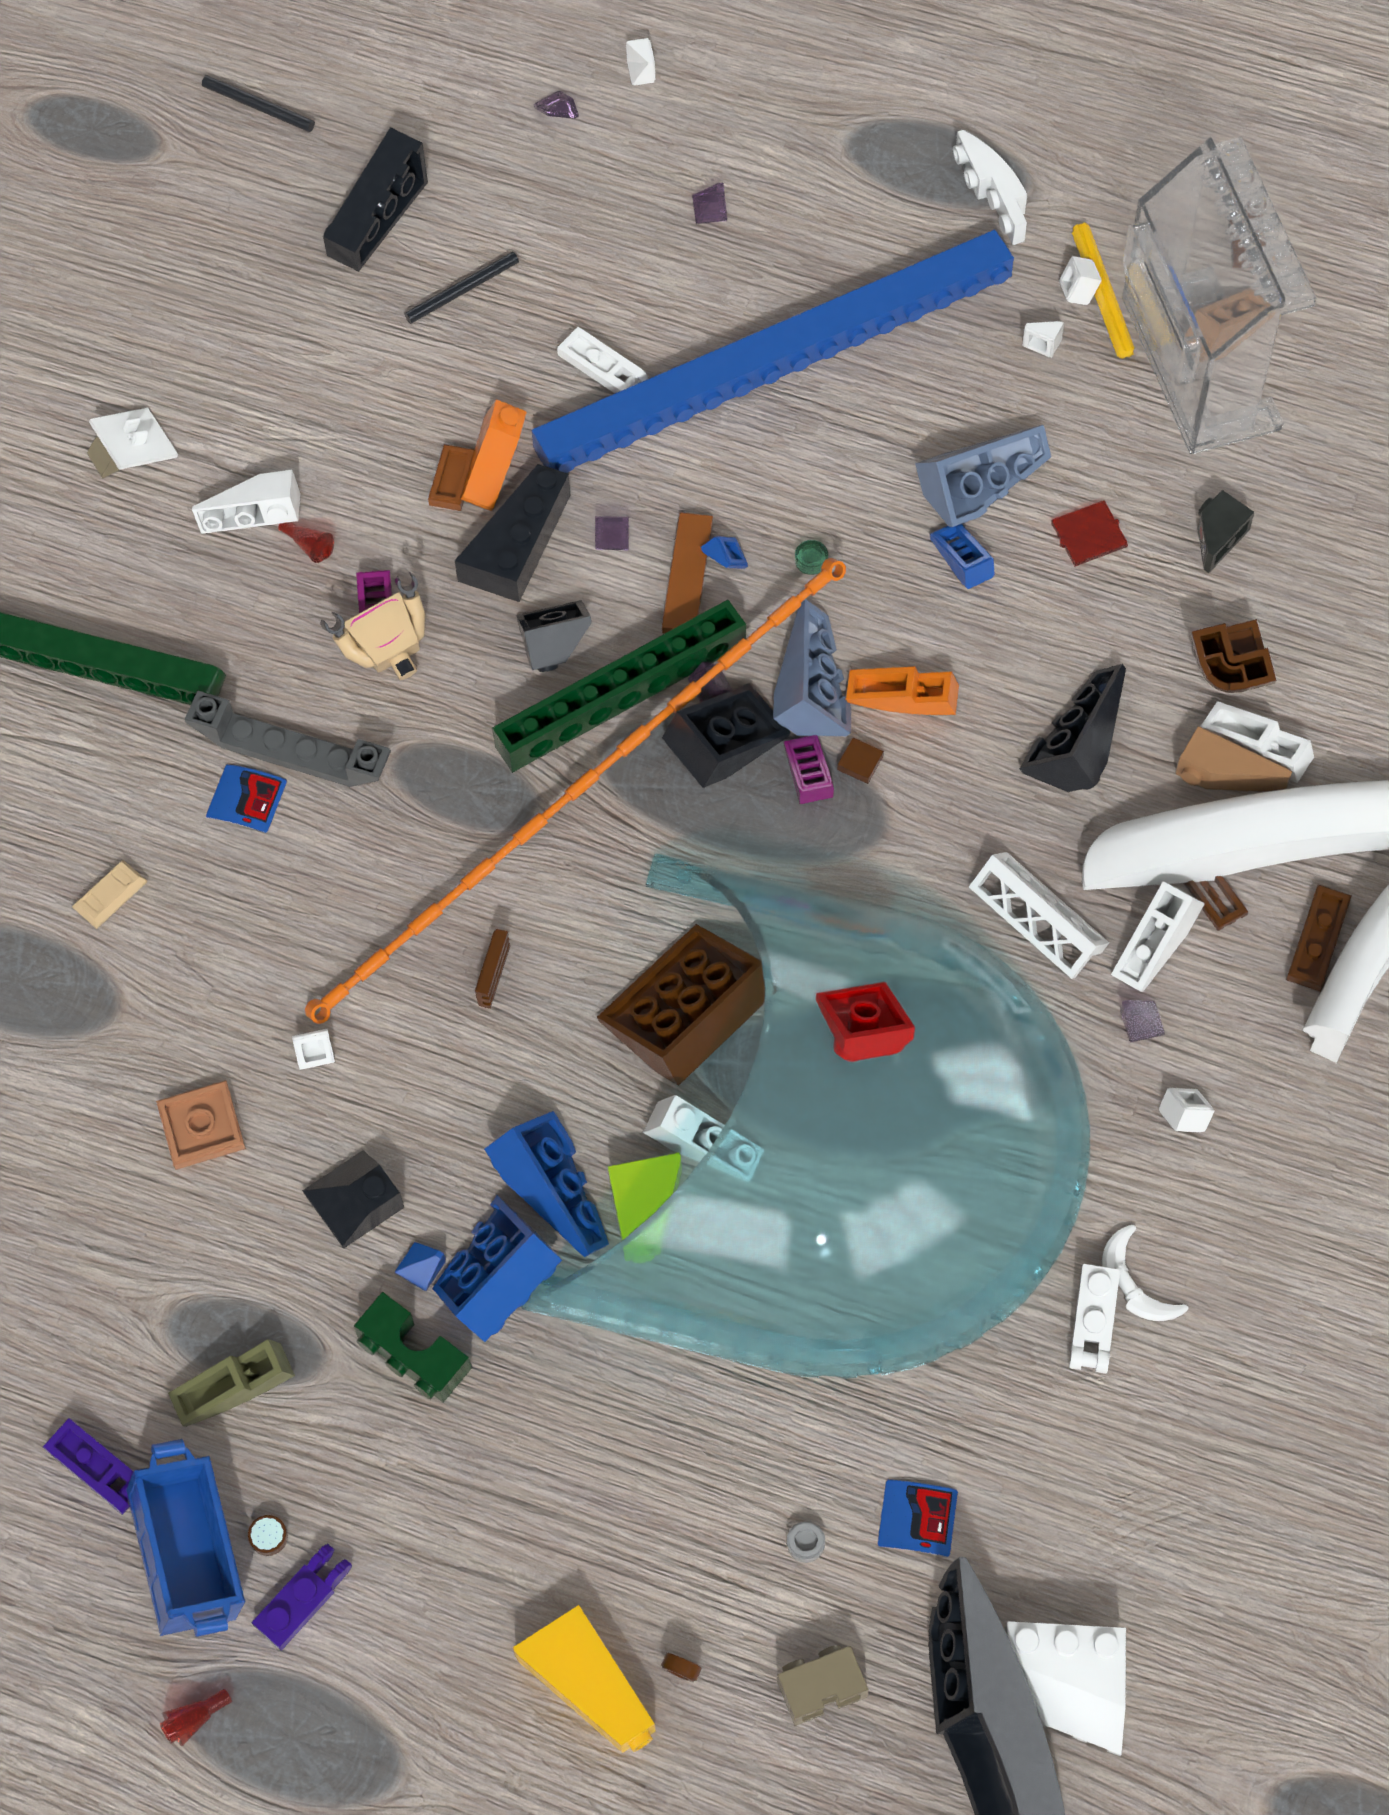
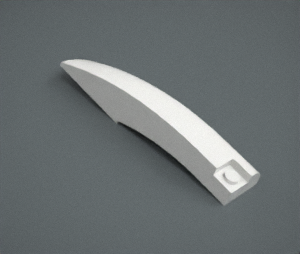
(1240, 835)
(1351, 982)

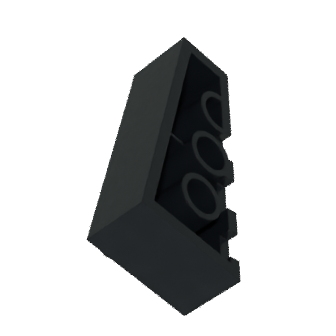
(377, 200)
(515, 537)

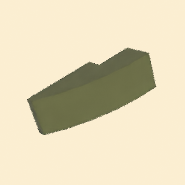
(231, 1383)

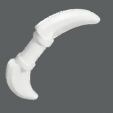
(1138, 1302)

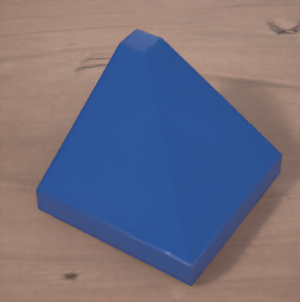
(725, 552)
(421, 1265)

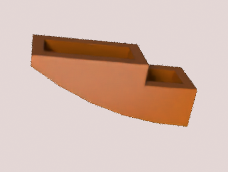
(903, 690)

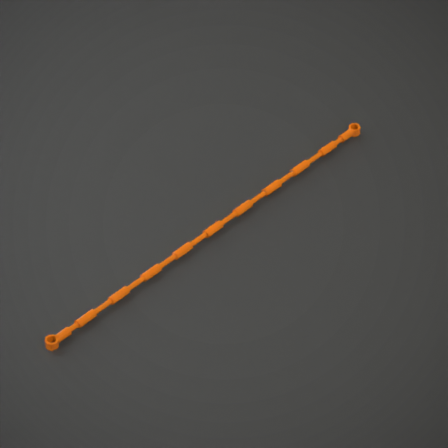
(573, 792)

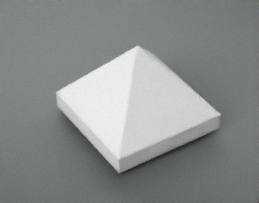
(313, 1049)

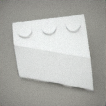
(1075, 1678)

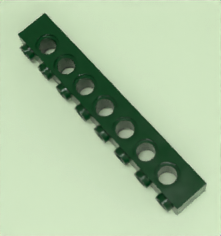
(618, 686)

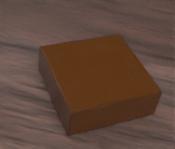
(860, 760)

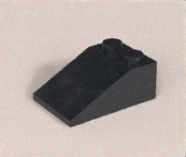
(723, 734)

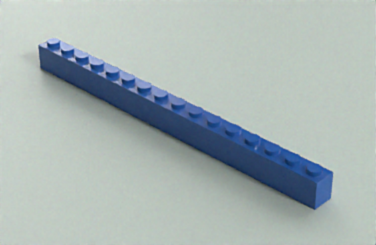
(772, 353)

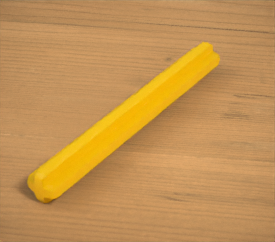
(1104, 294)

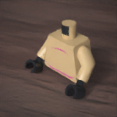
(384, 633)

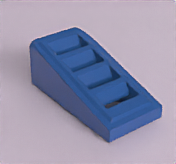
(972, 571)

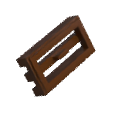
(1229, 918)
(492, 968)

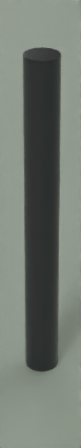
(258, 103)
(461, 287)

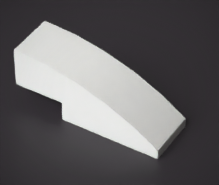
(1261, 737)

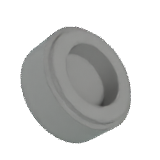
(805, 1542)

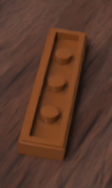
(687, 570)

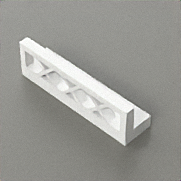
(1046, 904)

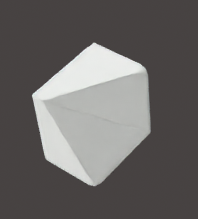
(640, 61)
(1080, 280)
(1043, 337)
(1186, 1110)

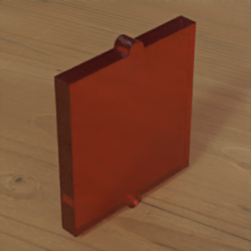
(1089, 533)

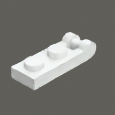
(599, 361)
(1094, 1317)

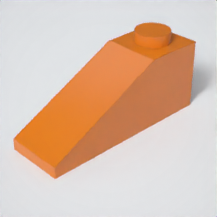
(493, 454)

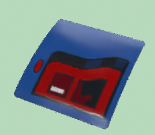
(246, 797)
(917, 1517)

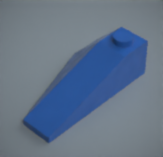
(541, 1170)

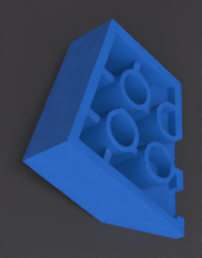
(495, 1271)

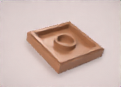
(200, 1125)

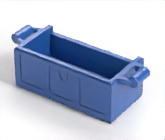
(185, 1543)

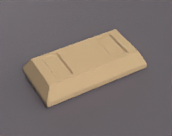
(109, 894)

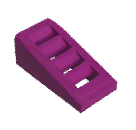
(372, 579)
(813, 791)

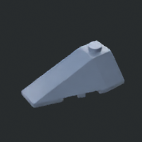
(974, 477)
(808, 684)

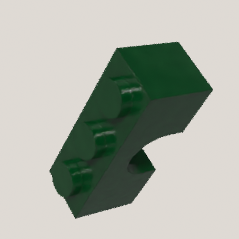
(434, 1370)

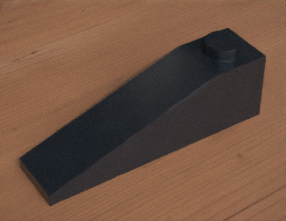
(1082, 737)

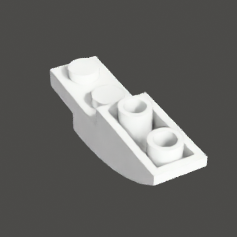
(993, 179)

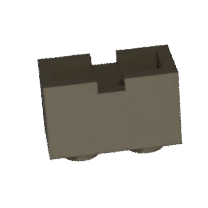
(821, 1682)

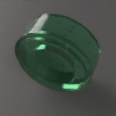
(810, 556)

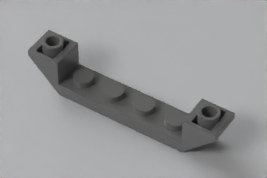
(284, 747)

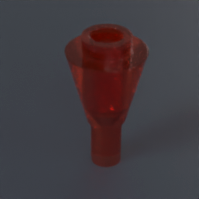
(314, 543)
(186, 1720)

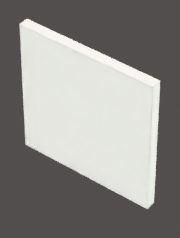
(133, 438)

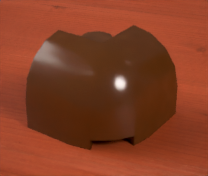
(1233, 657)

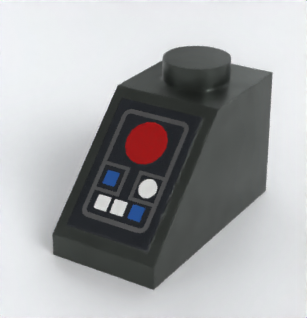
(1221, 527)

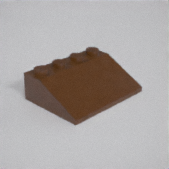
(687, 1003)

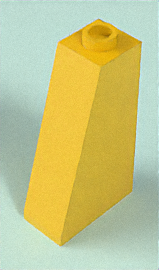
(584, 1675)

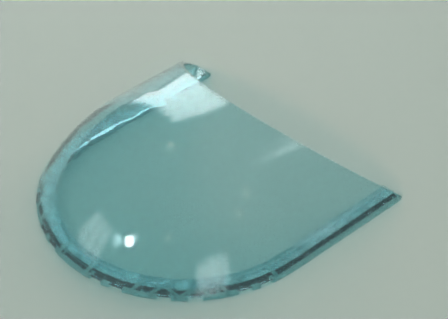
(864, 1201)

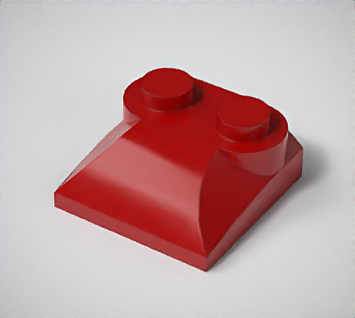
(865, 1021)

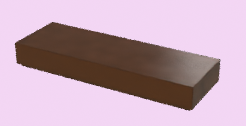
(1318, 938)

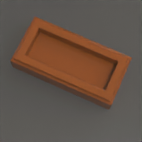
(451, 477)

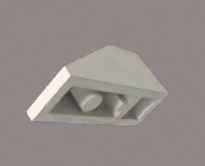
(1157, 936)

